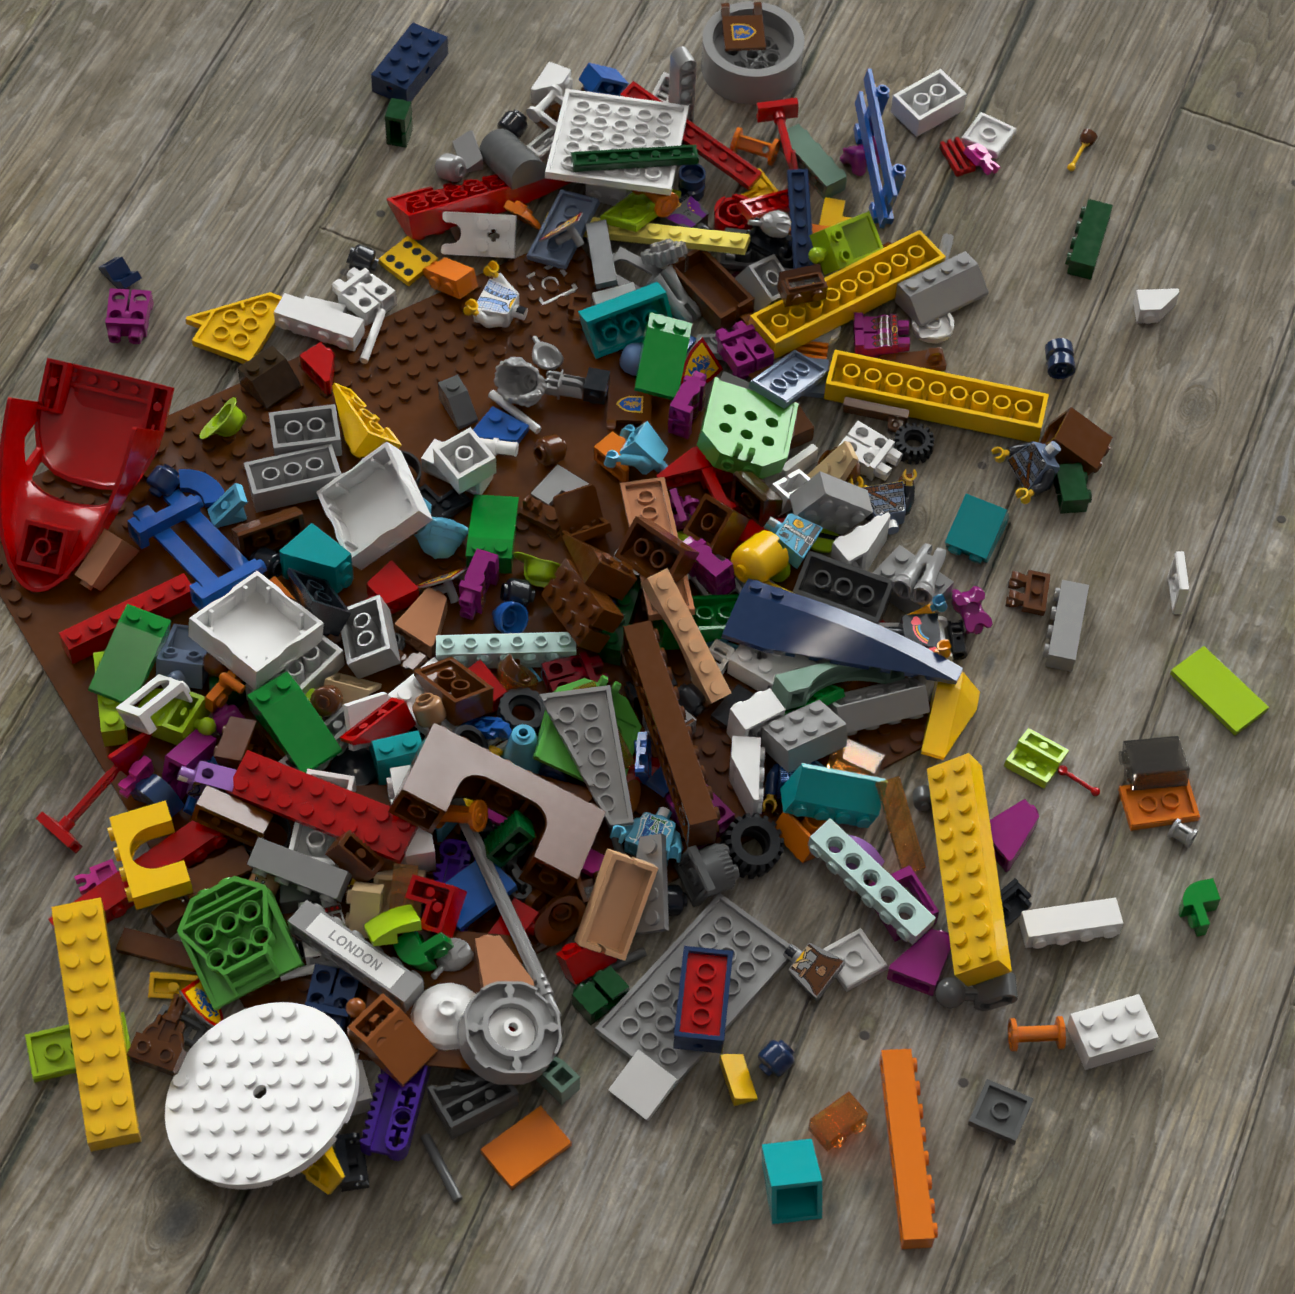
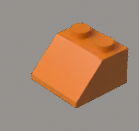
(796, 834)

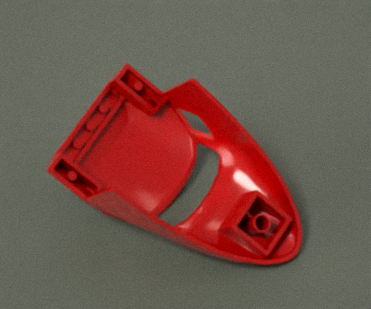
(90, 432)

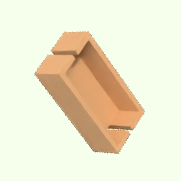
(616, 904)

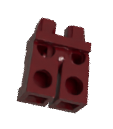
(570, 669)

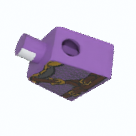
(206, 774)

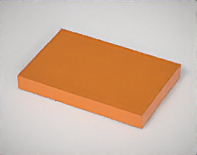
(1158, 806)
(526, 1147)

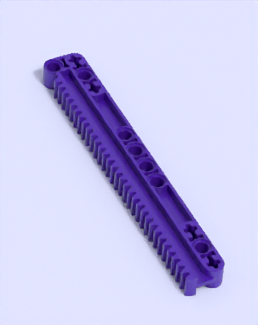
(390, 1097)

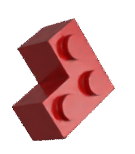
(441, 901)

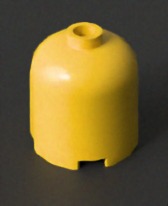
(759, 557)

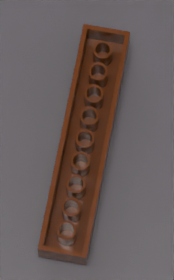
(670, 734)

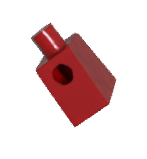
(393, 587)

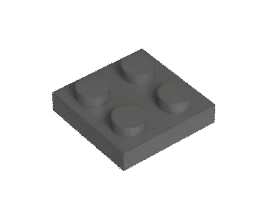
(1000, 1111)

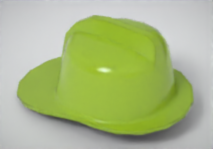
(226, 421)
(537, 570)

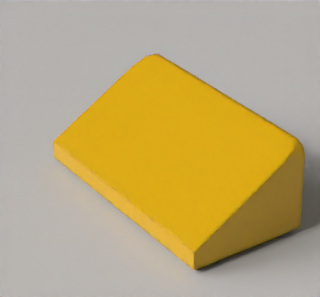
(167, 983)
(737, 1078)

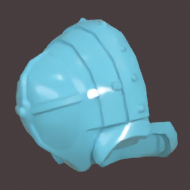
(441, 536)

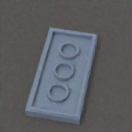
(564, 208)
(789, 379)

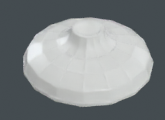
(439, 1013)

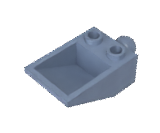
(182, 658)

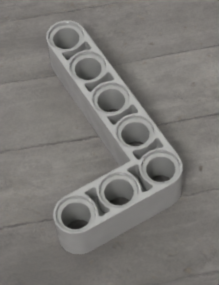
(682, 79)

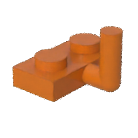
(219, 694)

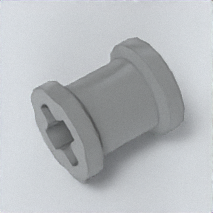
(1182, 833)

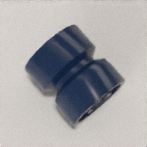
(692, 181)
(1060, 358)

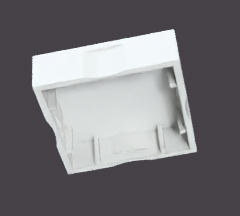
(374, 505)
(255, 630)

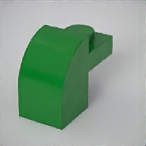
(1196, 901)
(421, 953)

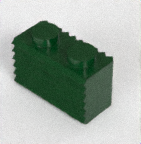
(509, 839)

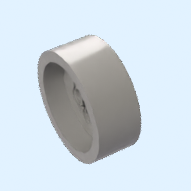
(754, 74)

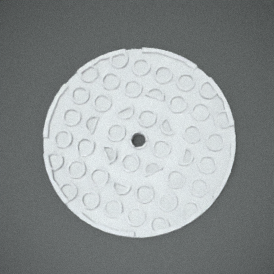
(252, 1141)

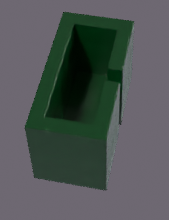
(398, 123)
(1072, 485)
(599, 996)

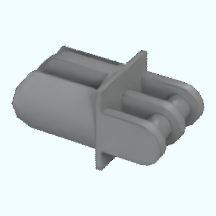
(564, 384)

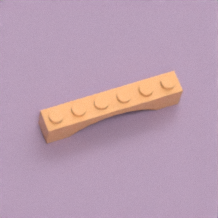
(671, 606)

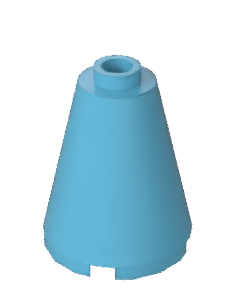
(521, 748)

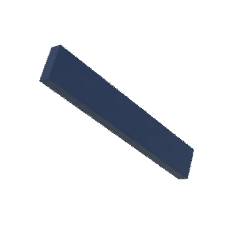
(800, 216)

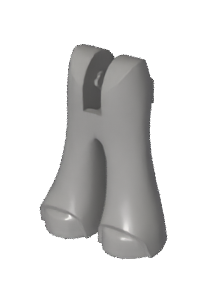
(680, 303)
(924, 590)

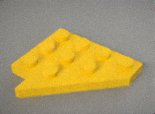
(236, 329)

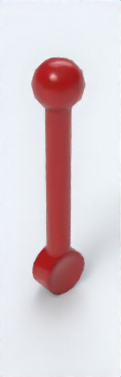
(1062, 770)

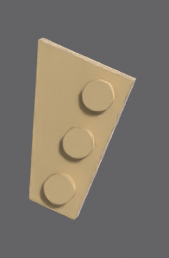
(838, 463)

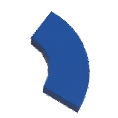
(200, 484)

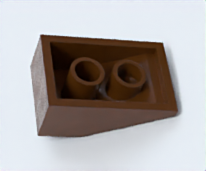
(461, 690)

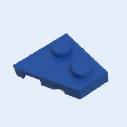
(502, 426)
(643, 762)

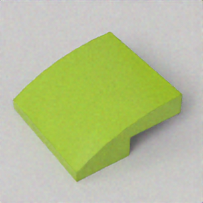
(1036, 758)
(386, 926)

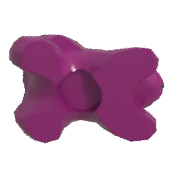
(856, 157)
(970, 608)

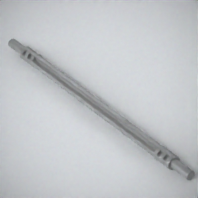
(507, 911)

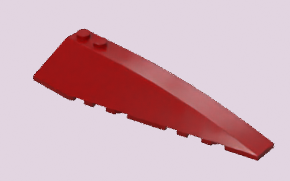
(422, 210)

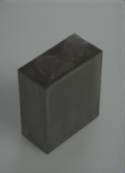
(1154, 763)

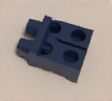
(332, 992)

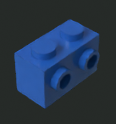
(602, 80)

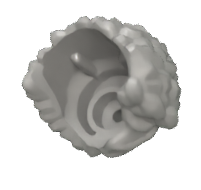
(519, 382)

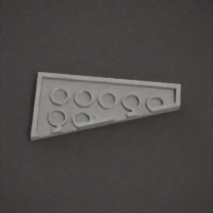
(591, 736)

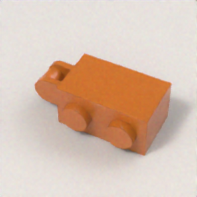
(451, 277)

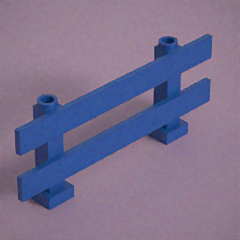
(872, 125)
(207, 586)

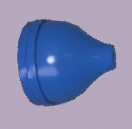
(510, 617)

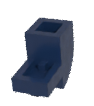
(156, 790)

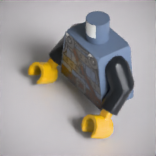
(1033, 466)
(891, 498)

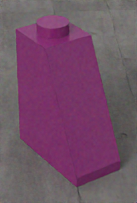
(188, 754)
(1012, 831)
(922, 963)

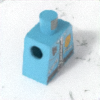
(795, 535)

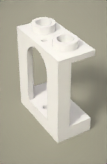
(140, 718)

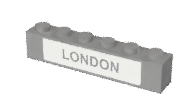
(356, 955)

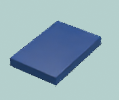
(478, 896)

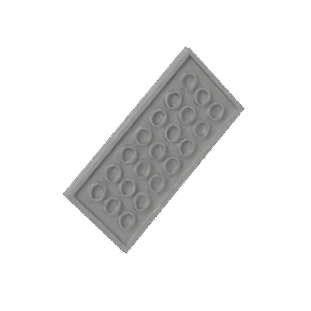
(648, 1011)

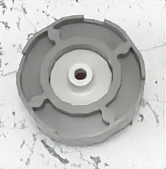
(509, 1033)

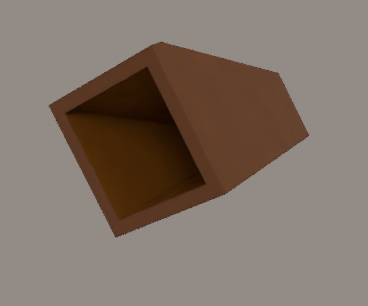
(1078, 439)

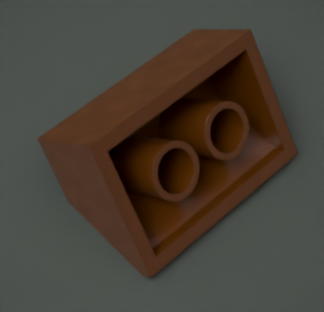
(268, 531)
(653, 549)

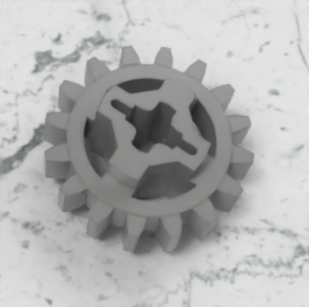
(664, 252)

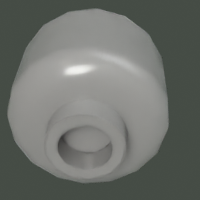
(450, 167)

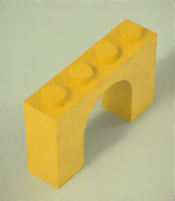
(147, 885)

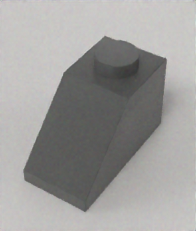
(457, 402)

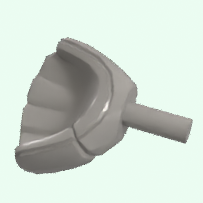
(773, 224)
(546, 355)
(455, 959)

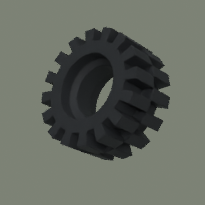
(914, 433)

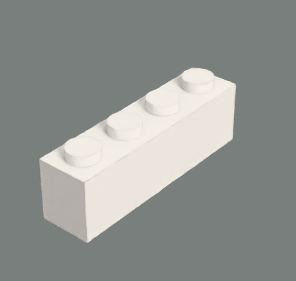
(319, 322)
(1070, 923)

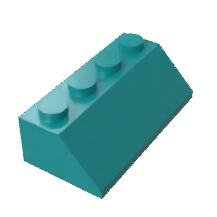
(622, 319)
(832, 794)

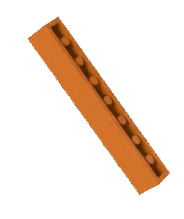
(907, 1149)

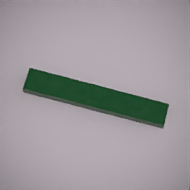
(634, 158)

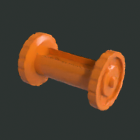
(755, 146)
(663, 203)
(475, 815)
(1036, 1033)

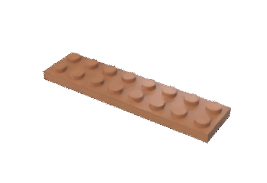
(651, 501)

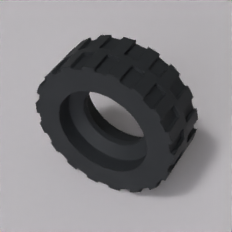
(521, 697)

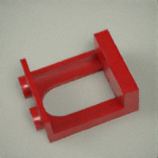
(711, 479)

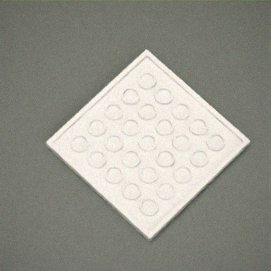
(615, 122)

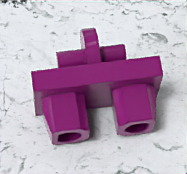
(682, 507)

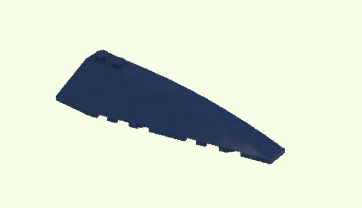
(794, 624)

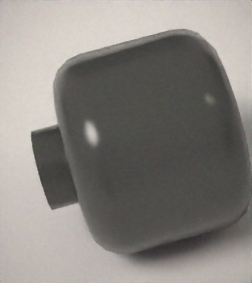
(922, 798)

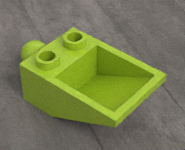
(845, 243)
(180, 718)

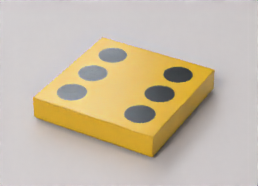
(407, 260)

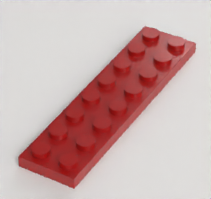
(321, 805)

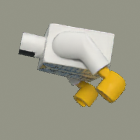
(497, 302)

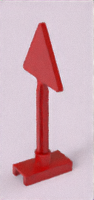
(778, 112)
(122, 760)

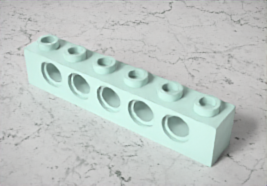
(491, 648)
(850, 852)

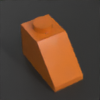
(612, 442)

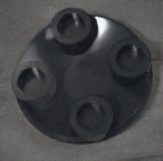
(357, 764)

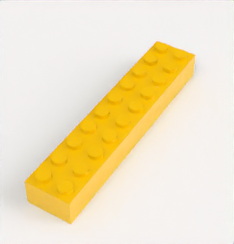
(850, 290)
(938, 396)
(968, 870)
(95, 1025)

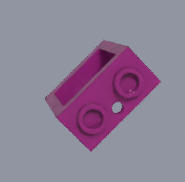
(908, 878)

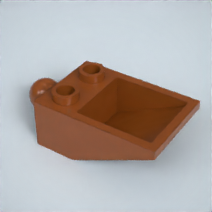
(392, 1044)

